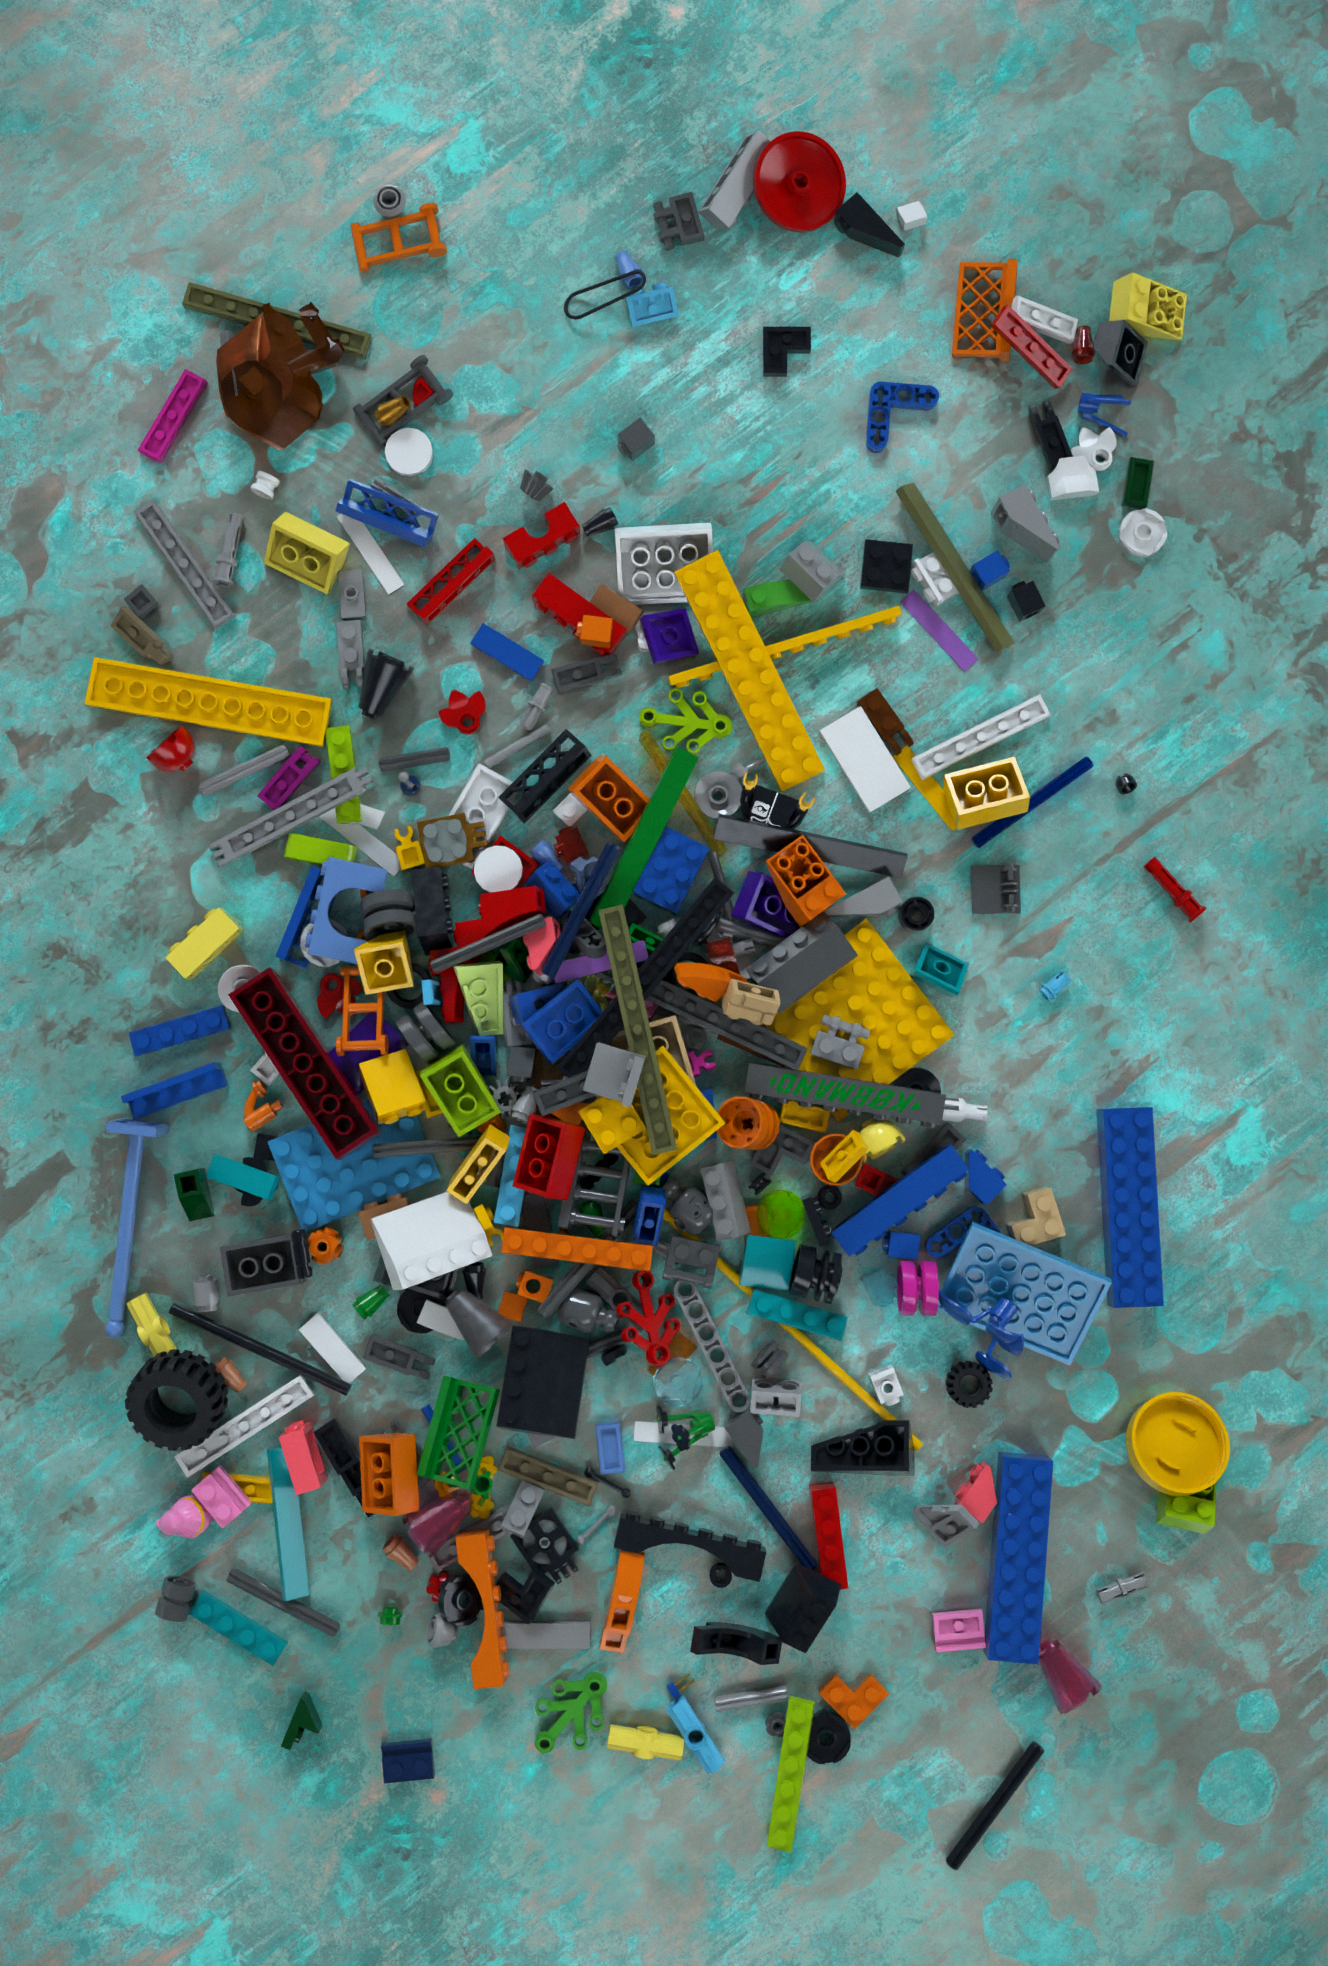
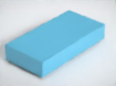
(431, 993)

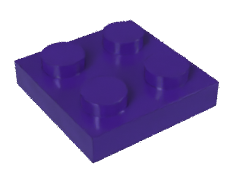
(669, 636)

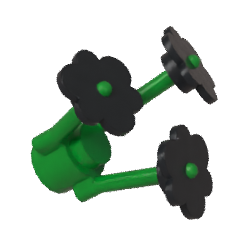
(700, 1427)

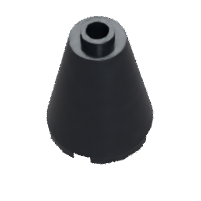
(381, 682)

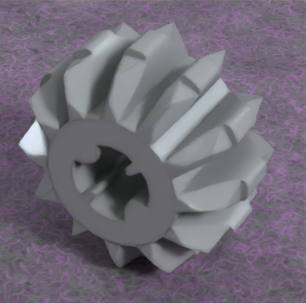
(498, 1095)

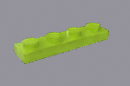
(342, 760)

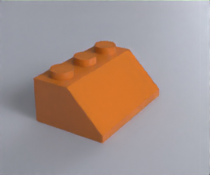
(389, 1473)

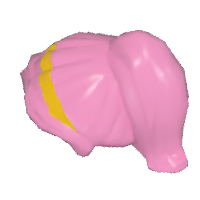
(185, 1518)

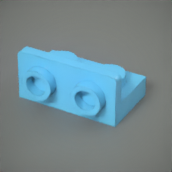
(652, 305)

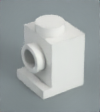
(886, 1376)

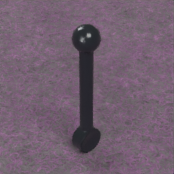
(591, 1473)

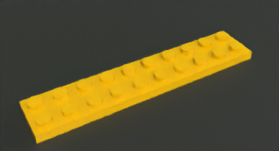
(749, 670)
(208, 702)

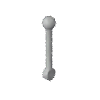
(611, 1511)

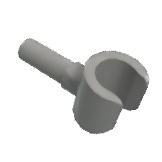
(739, 770)

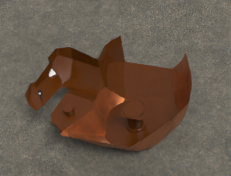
(274, 375)

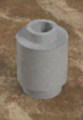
(206, 1293)

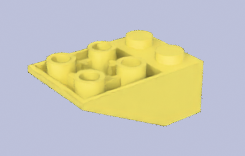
(1148, 307)

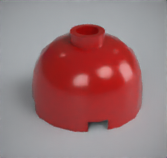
(174, 752)

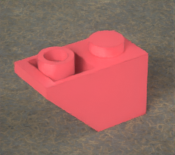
(541, 944)
(979, 1492)

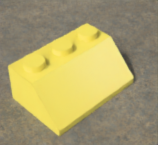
(305, 552)

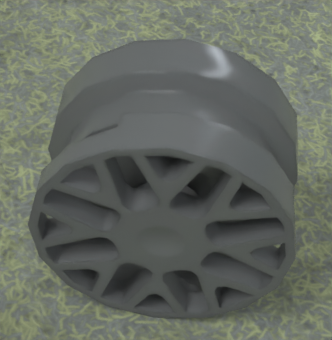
(769, 1359)

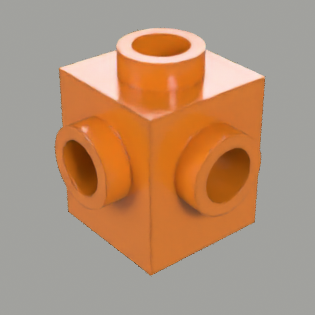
(333, 1243)

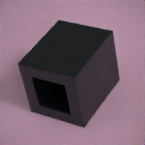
(1025, 600)

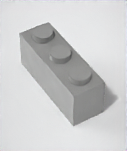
(726, 1200)

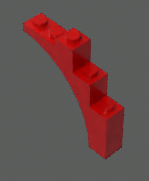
(498, 912)

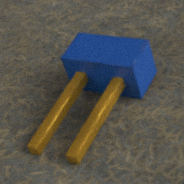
(674, 1691)

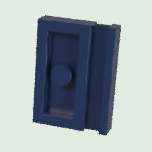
(407, 1761)

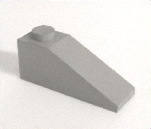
(872, 901)

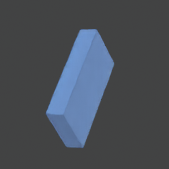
(610, 1447)

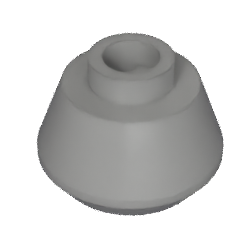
(389, 201)
(440, 1632)

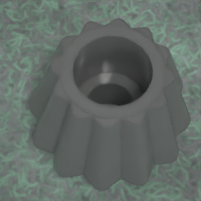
(535, 485)

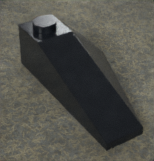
(871, 1451)

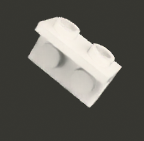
(934, 579)

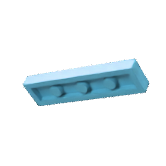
(510, 1198)

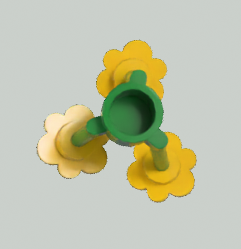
(480, 1493)

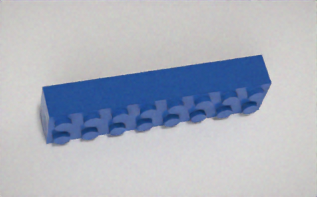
(1130, 1207)
(1018, 1558)

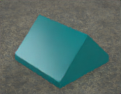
(939, 970)

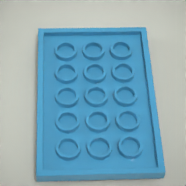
(333, 1188)
(1051, 1294)

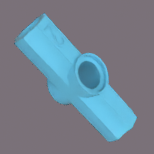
(703, 1747)

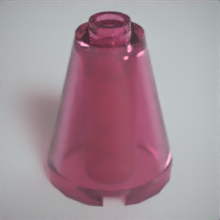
(438, 1520)
(1066, 1676)

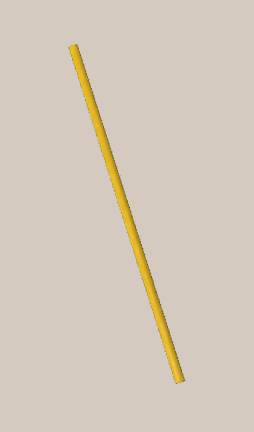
(805, 1342)

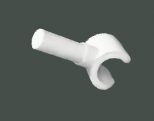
(642, 644)

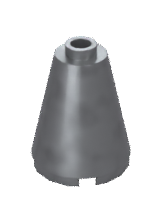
(476, 1321)

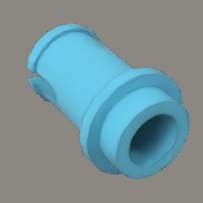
(1055, 985)

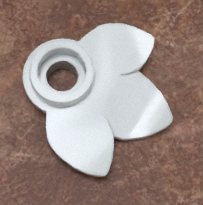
(1093, 445)

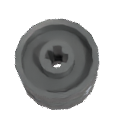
(388, 913)
(423, 1034)

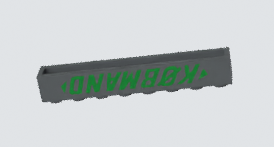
(845, 1093)

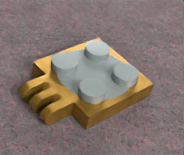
(449, 840)

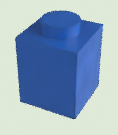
(990, 570)
(901, 1244)

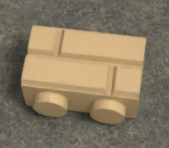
(750, 1002)

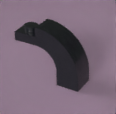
(737, 1640)

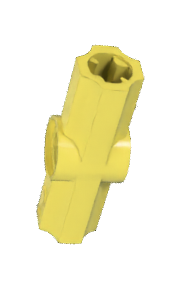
(151, 1327)
(645, 1742)

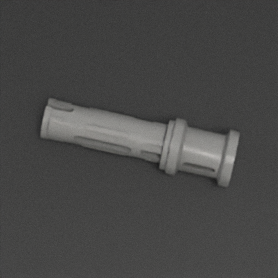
(227, 560)

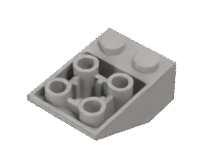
(1025, 523)

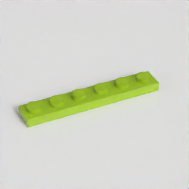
(790, 1773)

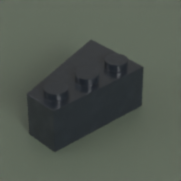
(432, 909)

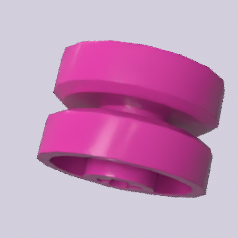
(918, 1287)

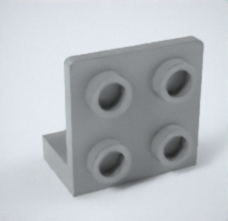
(614, 1073)

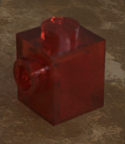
(570, 845)

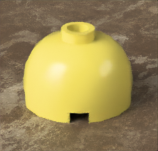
(880, 1137)

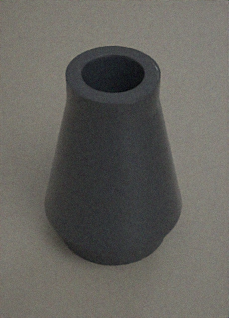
(601, 522)
(474, 1278)

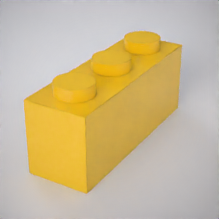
(478, 1164)

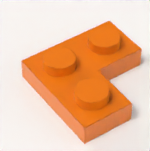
(856, 1703)

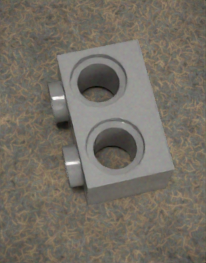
(776, 1396)

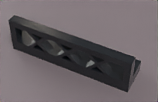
(551, 781)

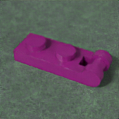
(288, 778)

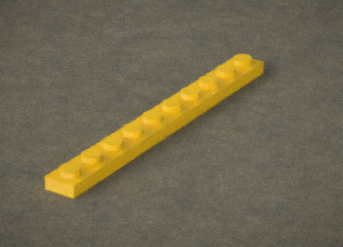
(795, 644)

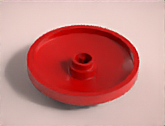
(799, 181)

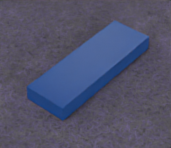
(507, 652)

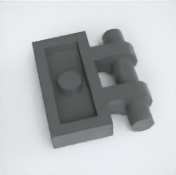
(686, 219)

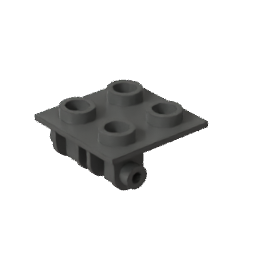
(995, 889)

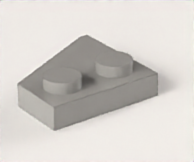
(946, 1522)

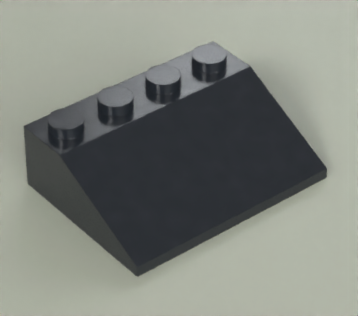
(543, 1382)

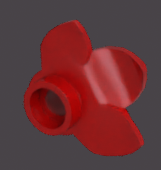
(461, 709)
(333, 999)

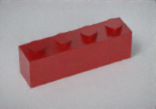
(568, 610)
(828, 1532)

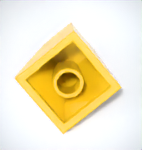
(385, 963)

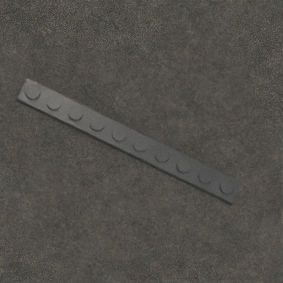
(712, 1017)

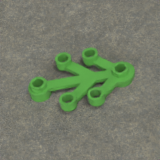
(573, 1709)

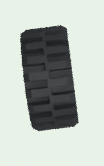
(164, 1425)

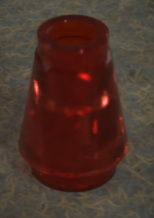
(1083, 347)

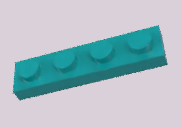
(797, 1315)
(238, 1628)

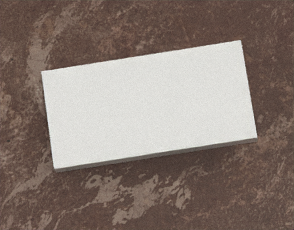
(864, 759)
(481, 803)

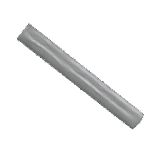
(517, 746)

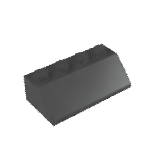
(803, 960)

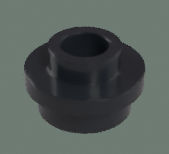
(837, 1197)

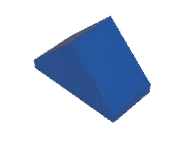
(484, 1053)

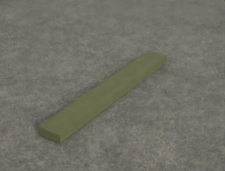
(245, 311)
(955, 567)

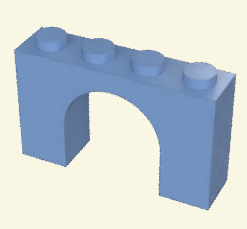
(338, 876)

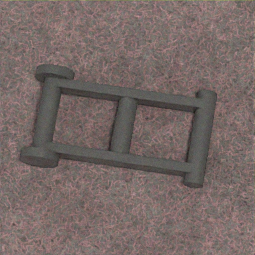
(440, 397)

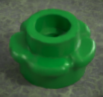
(390, 1616)

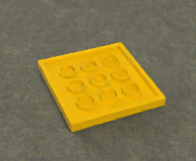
(690, 1116)

